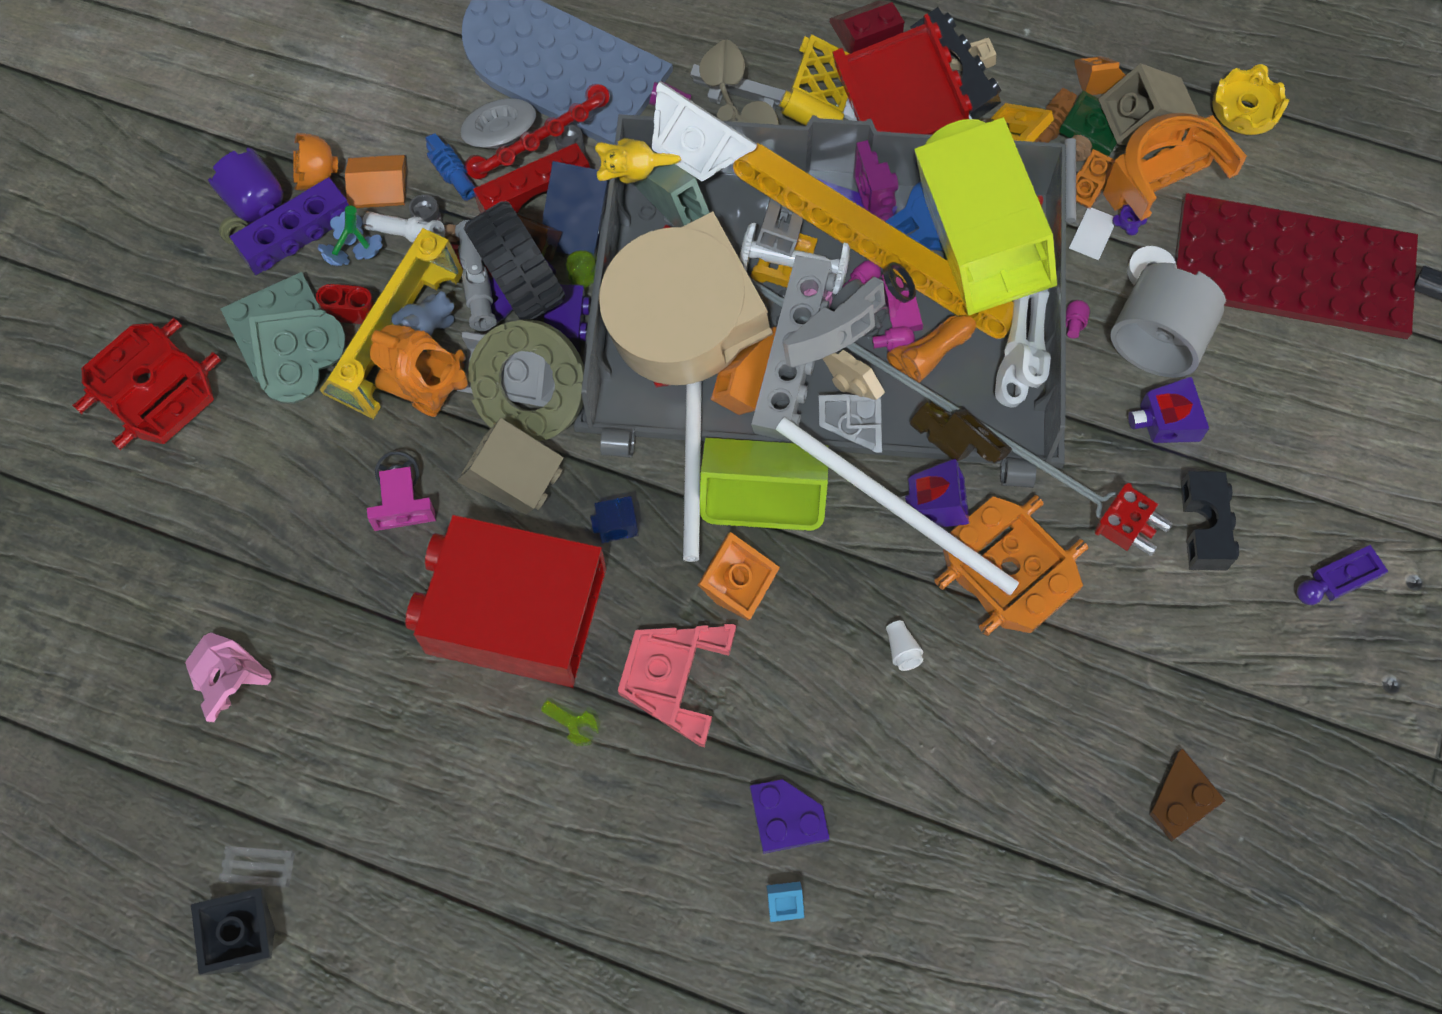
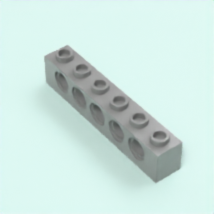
(805, 275)

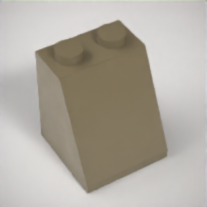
(1141, 97)
(511, 468)

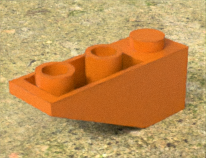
(741, 381)

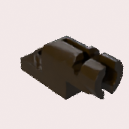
(959, 434)

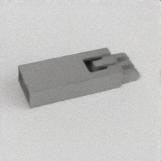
(777, 234)

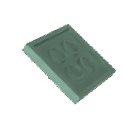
(282, 297)

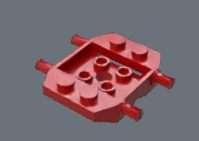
(140, 350)

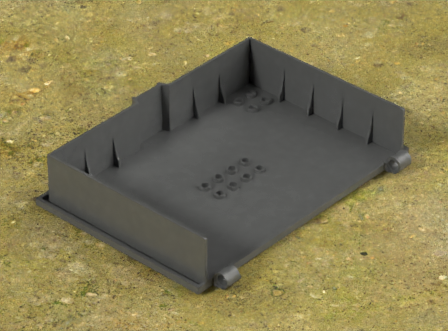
(629, 406)

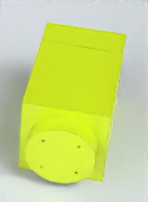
(986, 213)

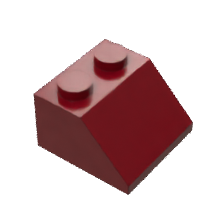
(867, 25)

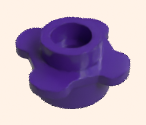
(1130, 227)

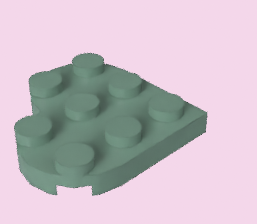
(293, 350)

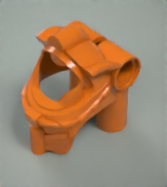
(413, 373)

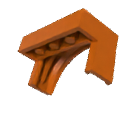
(1136, 179)

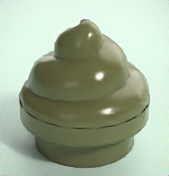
(230, 226)

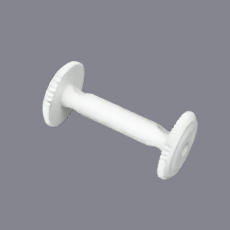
(751, 250)

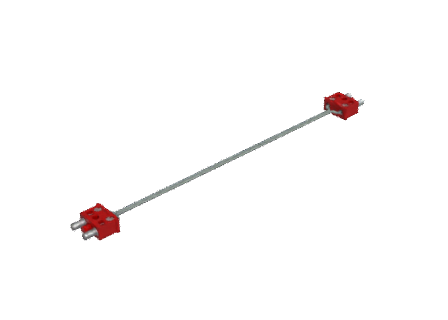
(1124, 517)

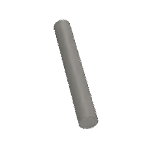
(1070, 180)

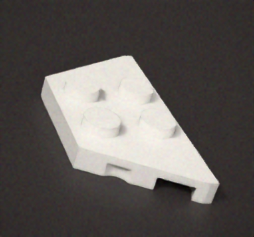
(695, 135)

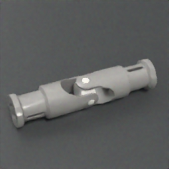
(475, 283)

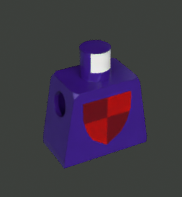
(1172, 414)
(940, 494)

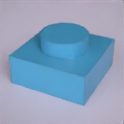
(785, 901)

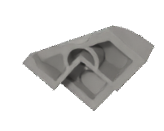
(853, 419)

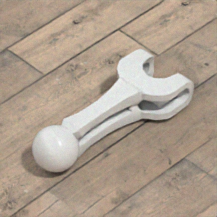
(1023, 356)

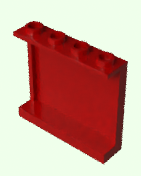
(904, 82)

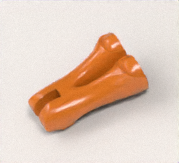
(924, 354)

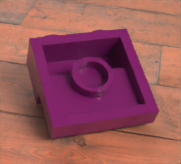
(874, 182)

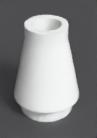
(904, 648)

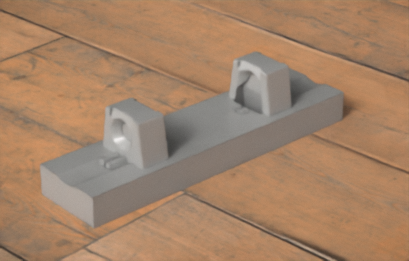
(745, 88)

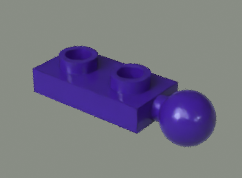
(1342, 576)

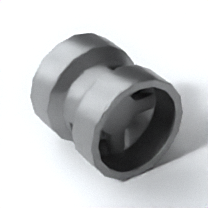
(571, 135)
(425, 207)

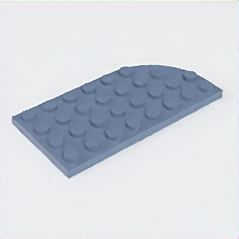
(554, 57)

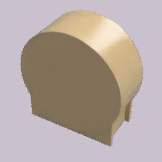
(681, 303)

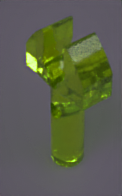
(571, 723)

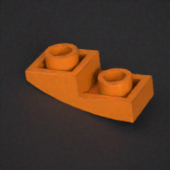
(1093, 178)

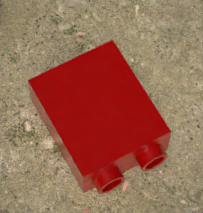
(508, 600)

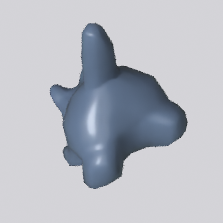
(429, 315)

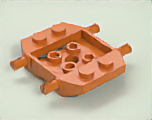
(1030, 551)

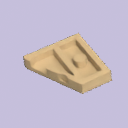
(853, 376)

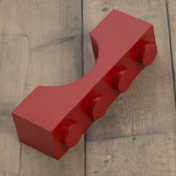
(526, 181)

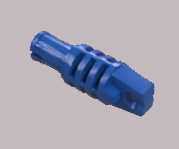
(449, 166)

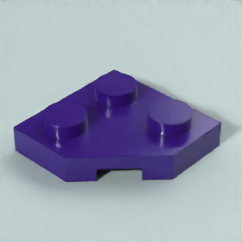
(787, 817)

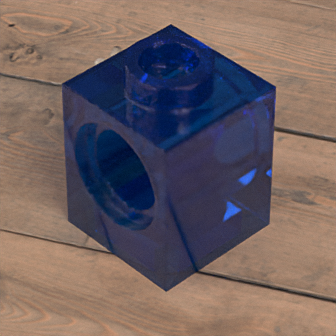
(614, 519)

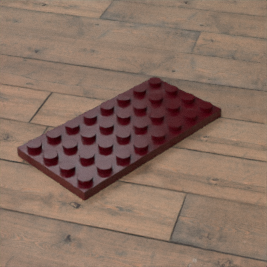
(1301, 264)

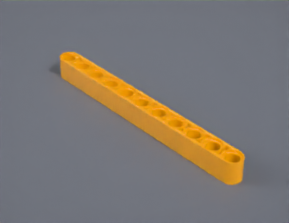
(863, 233)

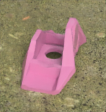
(235, 668)

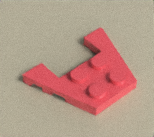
(660, 669)

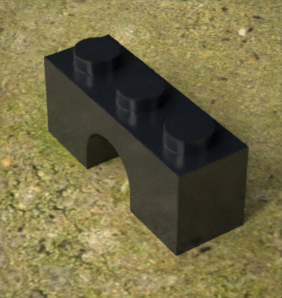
(1210, 496)

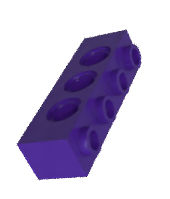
(277, 226)

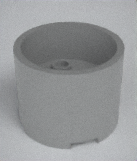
(1168, 320)

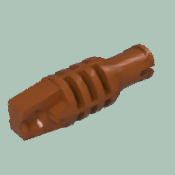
(1060, 107)

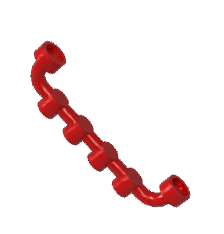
(596, 97)

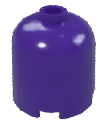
(246, 185)

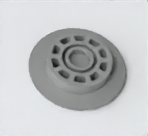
(498, 123)

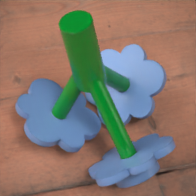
(346, 231)

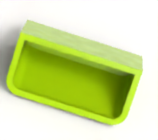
(762, 485)

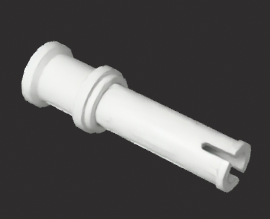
(398, 226)

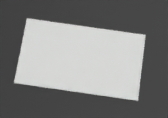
(1093, 233)

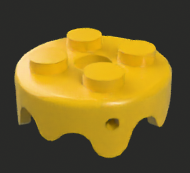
(1255, 88)

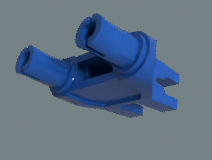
(917, 217)

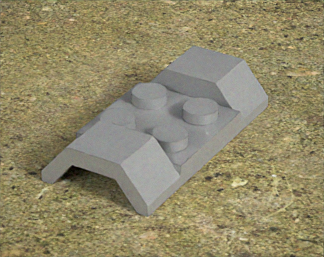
(524, 376)

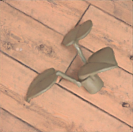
(726, 65)

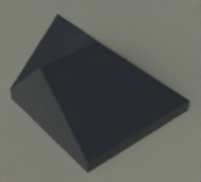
(232, 932)

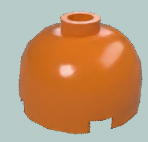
(312, 161)

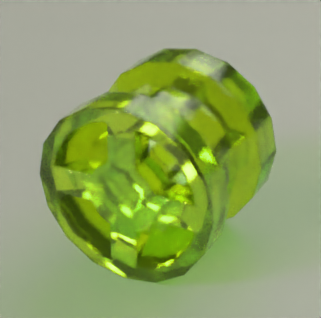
(585, 274)

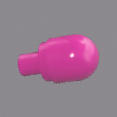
(865, 272)
(1076, 317)
(894, 337)

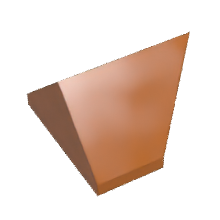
(1098, 74)

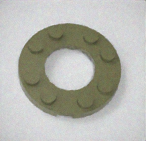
(558, 352)

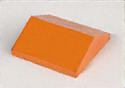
(376, 181)
(738, 577)

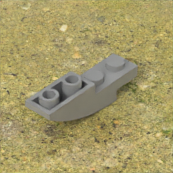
(834, 330)

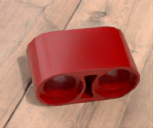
(347, 302)

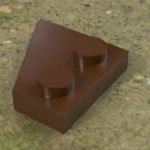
(1184, 797)

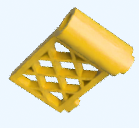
(801, 104)

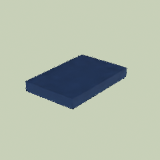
(575, 207)

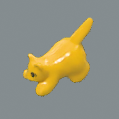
(630, 160)

